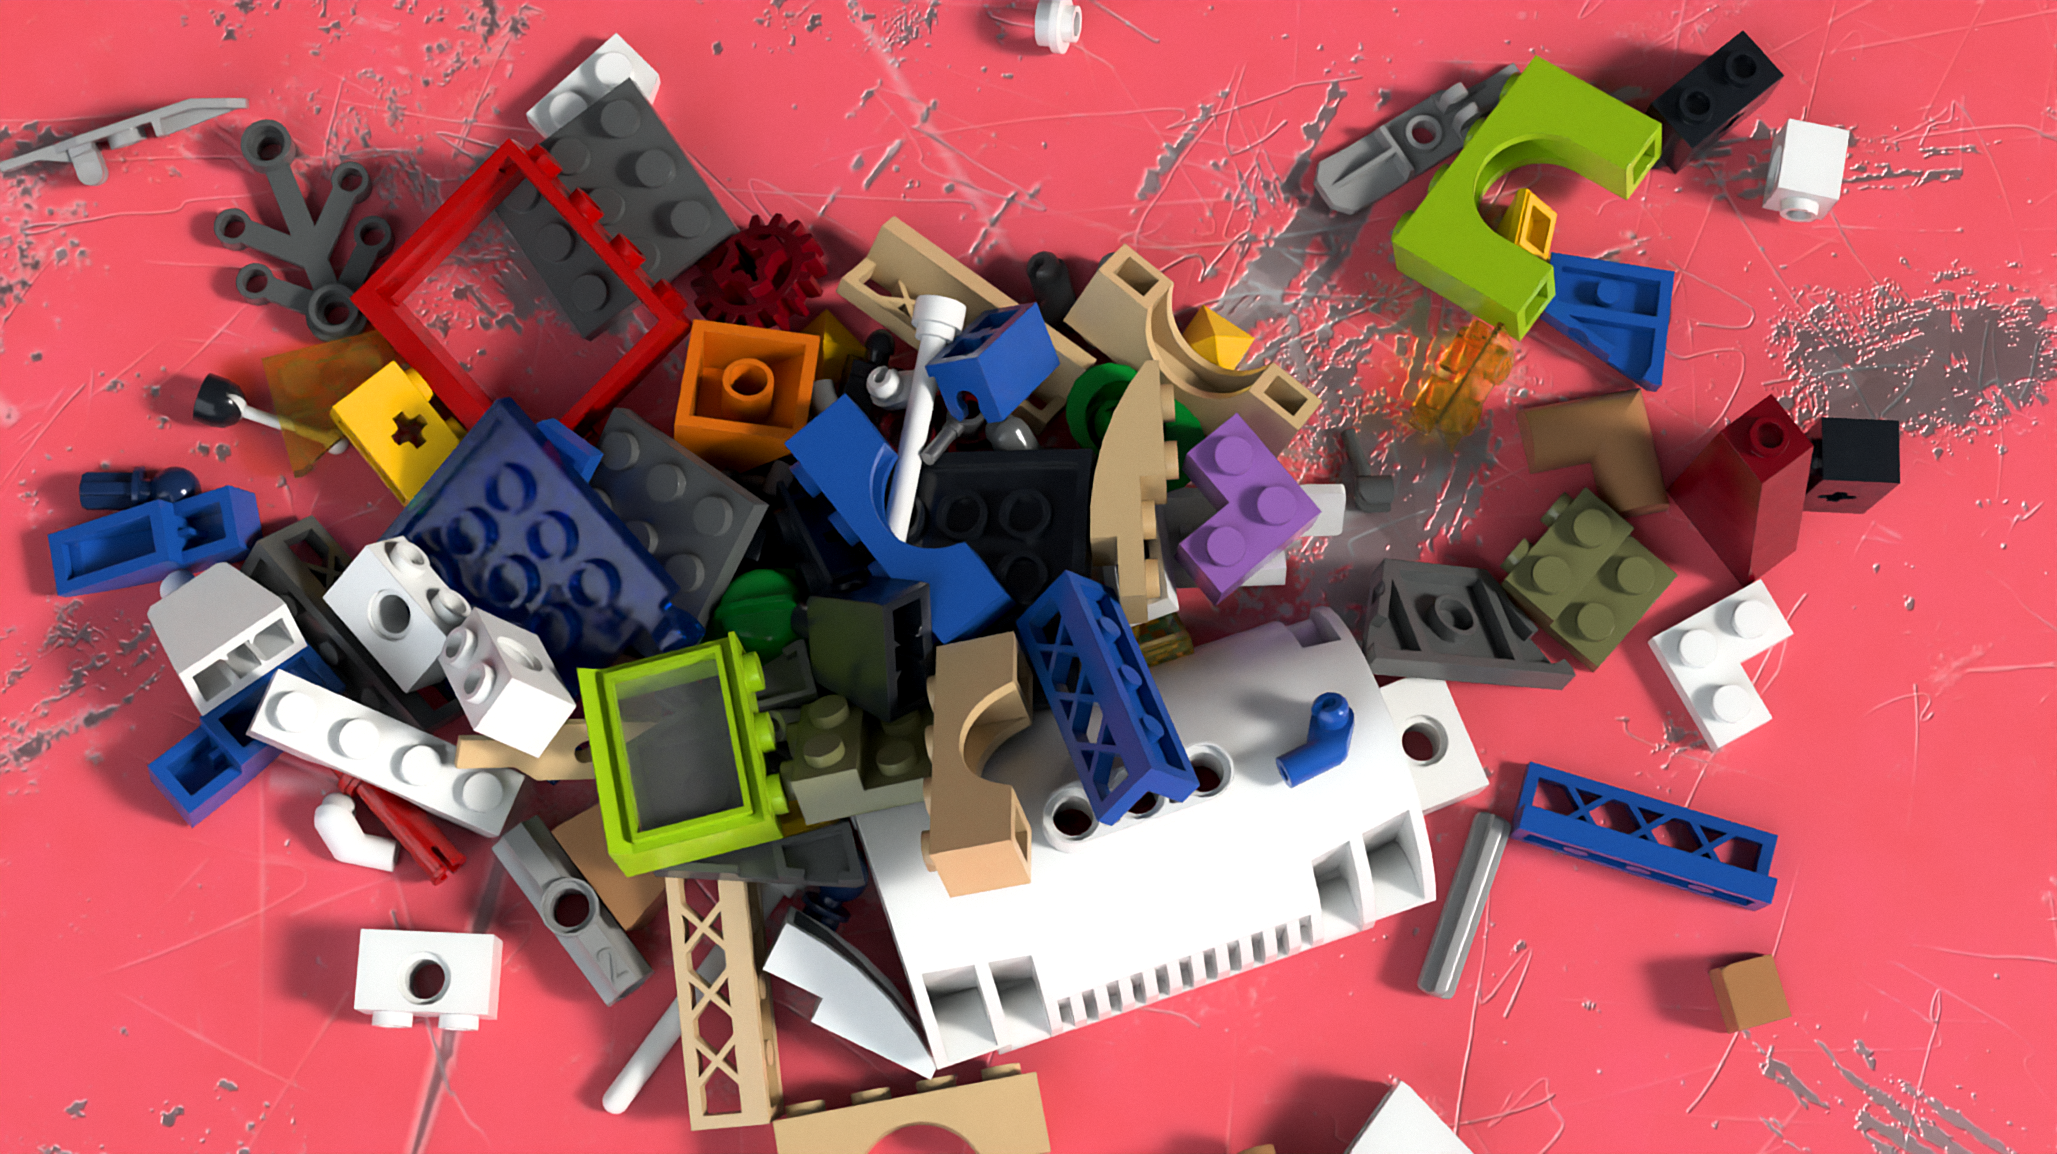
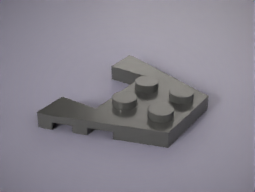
(810, 858)

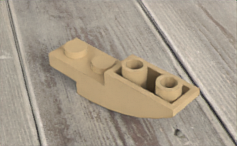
(1130, 483)

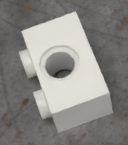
(373, 606)
(506, 682)
(1454, 768)
(393, 958)

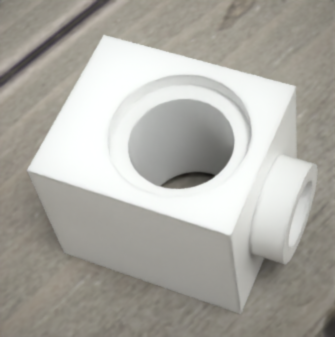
(1805, 170)

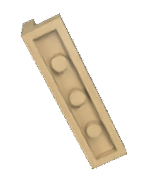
(914, 267)
(749, 1004)

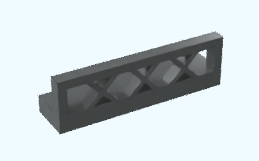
(302, 589)

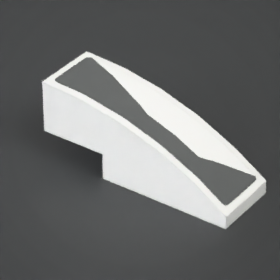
(851, 992)

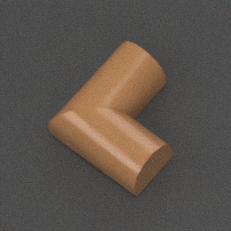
(1610, 435)

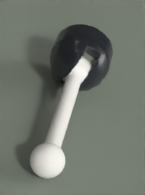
(224, 404)

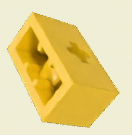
(369, 423)

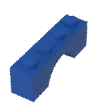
(851, 465)

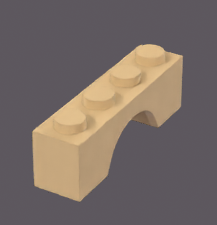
(1132, 321)
(976, 825)
(990, 1116)

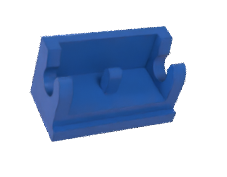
(997, 360)

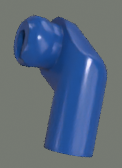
(1326, 741)

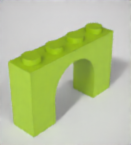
(1538, 120)

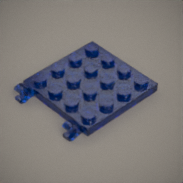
(541, 549)

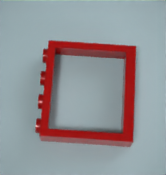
(384, 292)

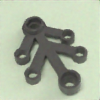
(308, 244)

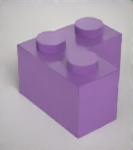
(1255, 504)

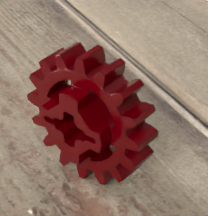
(761, 275)

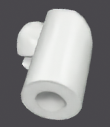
(345, 838)

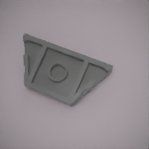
(1452, 628)

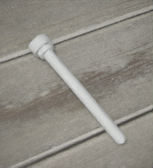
(936, 324)
(668, 1027)

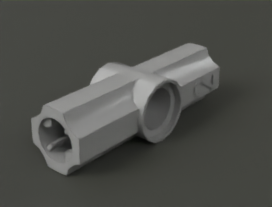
(549, 876)

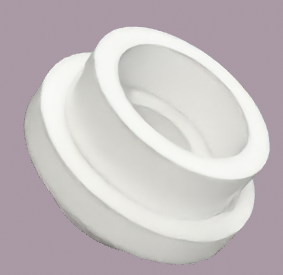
(1057, 24)

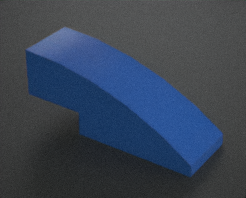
(155, 540)
(218, 756)

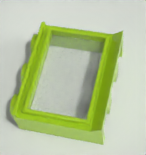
(682, 755)

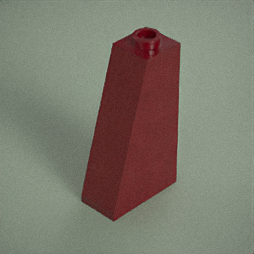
(1749, 490)

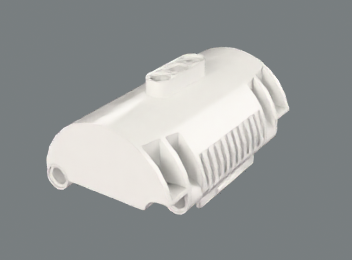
(1171, 890)

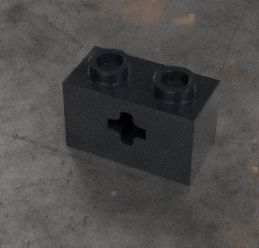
(1713, 99)
(1851, 464)

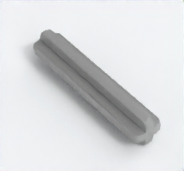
(1464, 905)

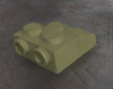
(1585, 577)
(853, 760)

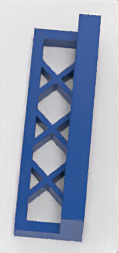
(1117, 681)
(1644, 855)

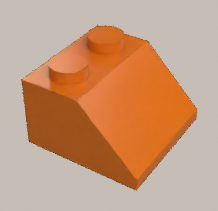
(744, 393)

